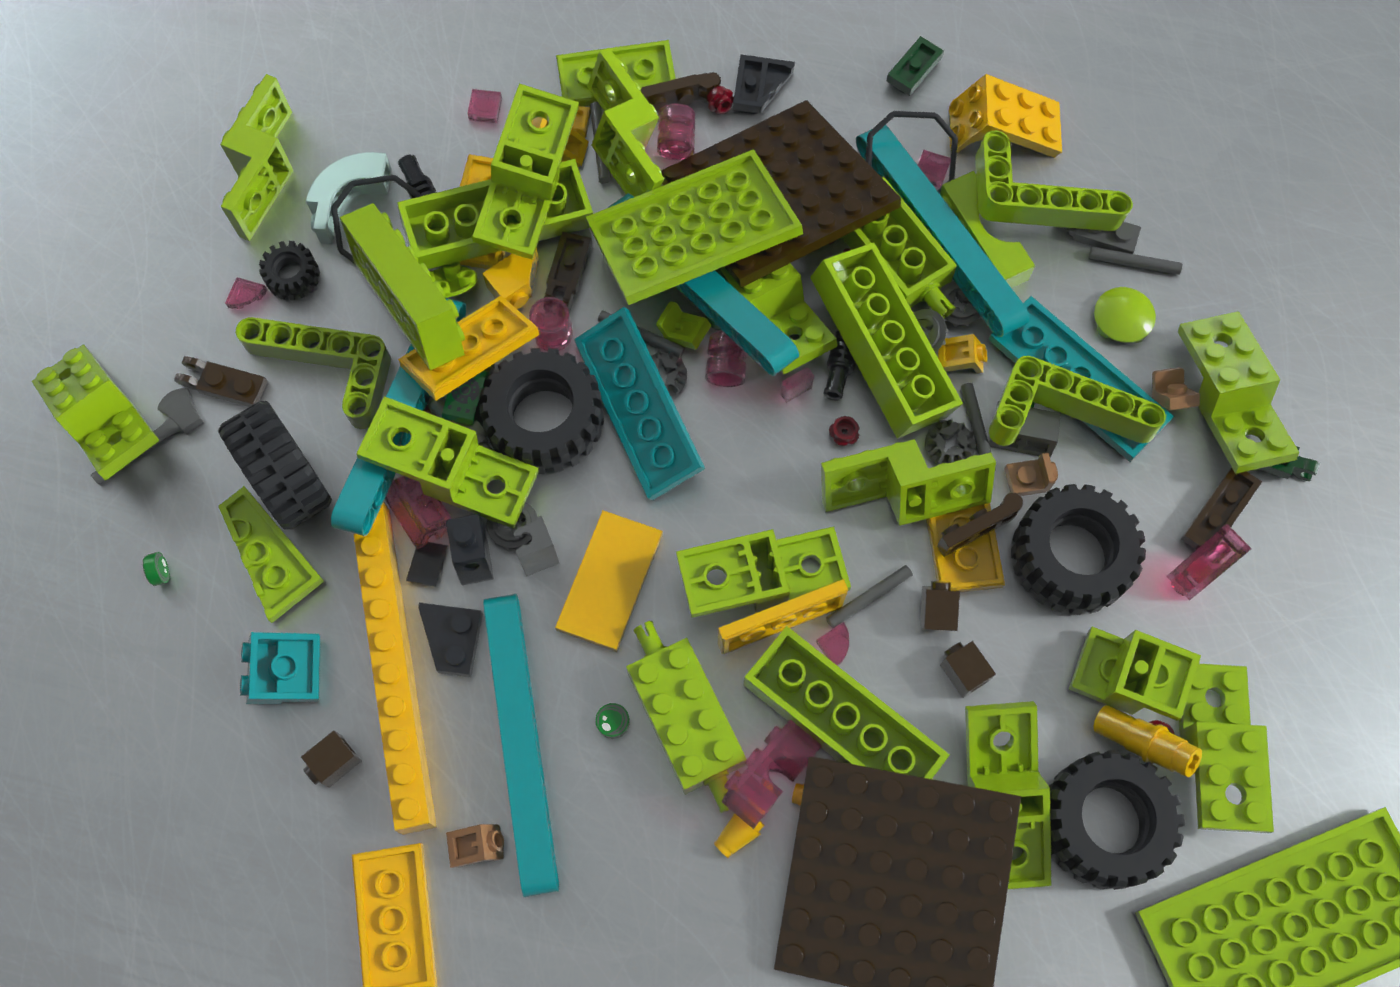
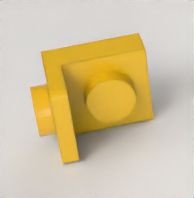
(963, 353)

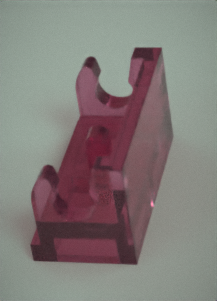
(416, 512)

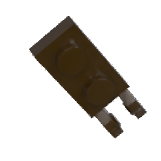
(681, 90)
(568, 266)
(223, 382)

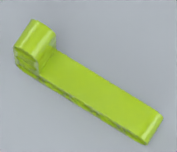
(1038, 204)
(326, 353)
(1072, 395)

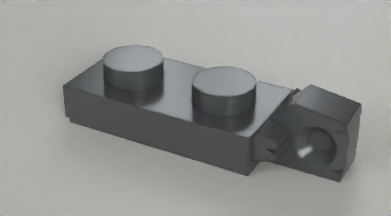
(1121, 240)

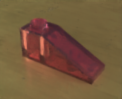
(1208, 562)

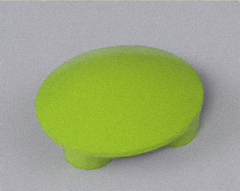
(454, 278)
(1124, 315)

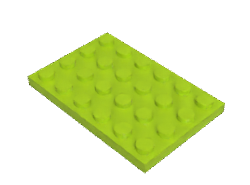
(693, 226)

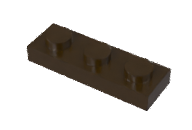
(1222, 507)

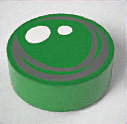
(156, 568)
(612, 720)

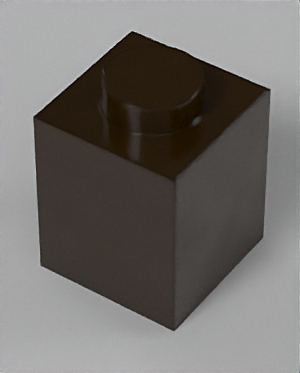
(939, 606)
(966, 668)
(330, 760)

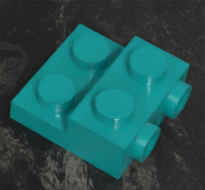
(281, 668)

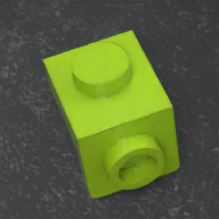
(682, 327)

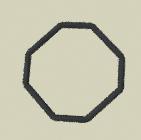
(908, 114)
(346, 191)

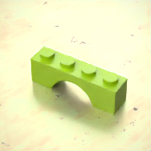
(1007, 257)

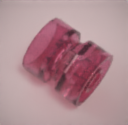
(676, 131)
(553, 323)
(726, 361)

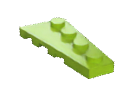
(273, 562)

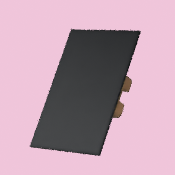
(427, 564)

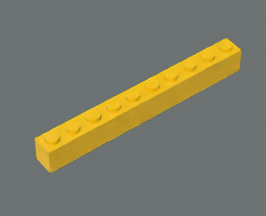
(394, 678)

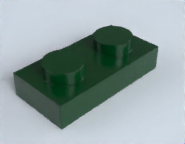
(915, 65)

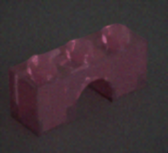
(753, 792)

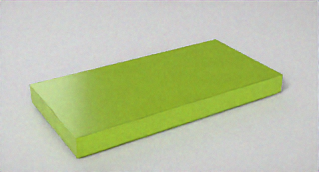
(644, 63)

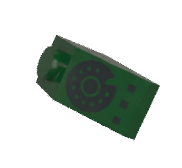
(464, 401)

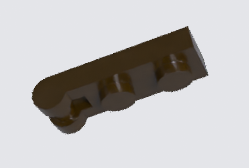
(980, 524)

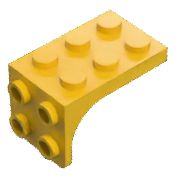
(1004, 107)

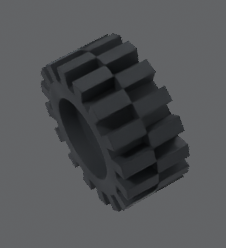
(283, 256)

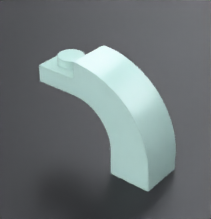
(333, 181)

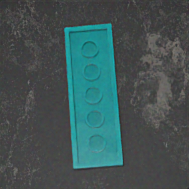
(1057, 344)
(639, 404)

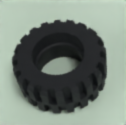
(533, 374)
(274, 465)
(1100, 517)
(1155, 811)

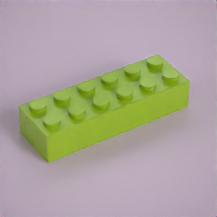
(444, 222)
(404, 286)
(885, 339)
(839, 710)

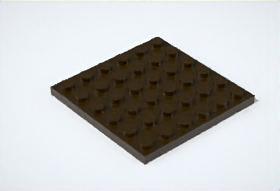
(816, 173)
(896, 879)

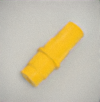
(1149, 741)

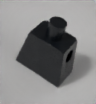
(469, 545)

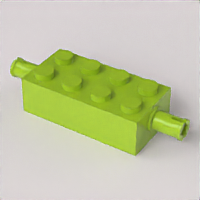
(911, 255)
(685, 714)

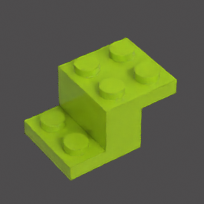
(1135, 673)

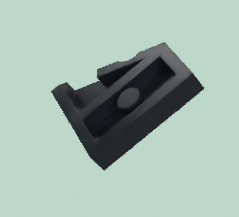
(759, 82)
(451, 637)

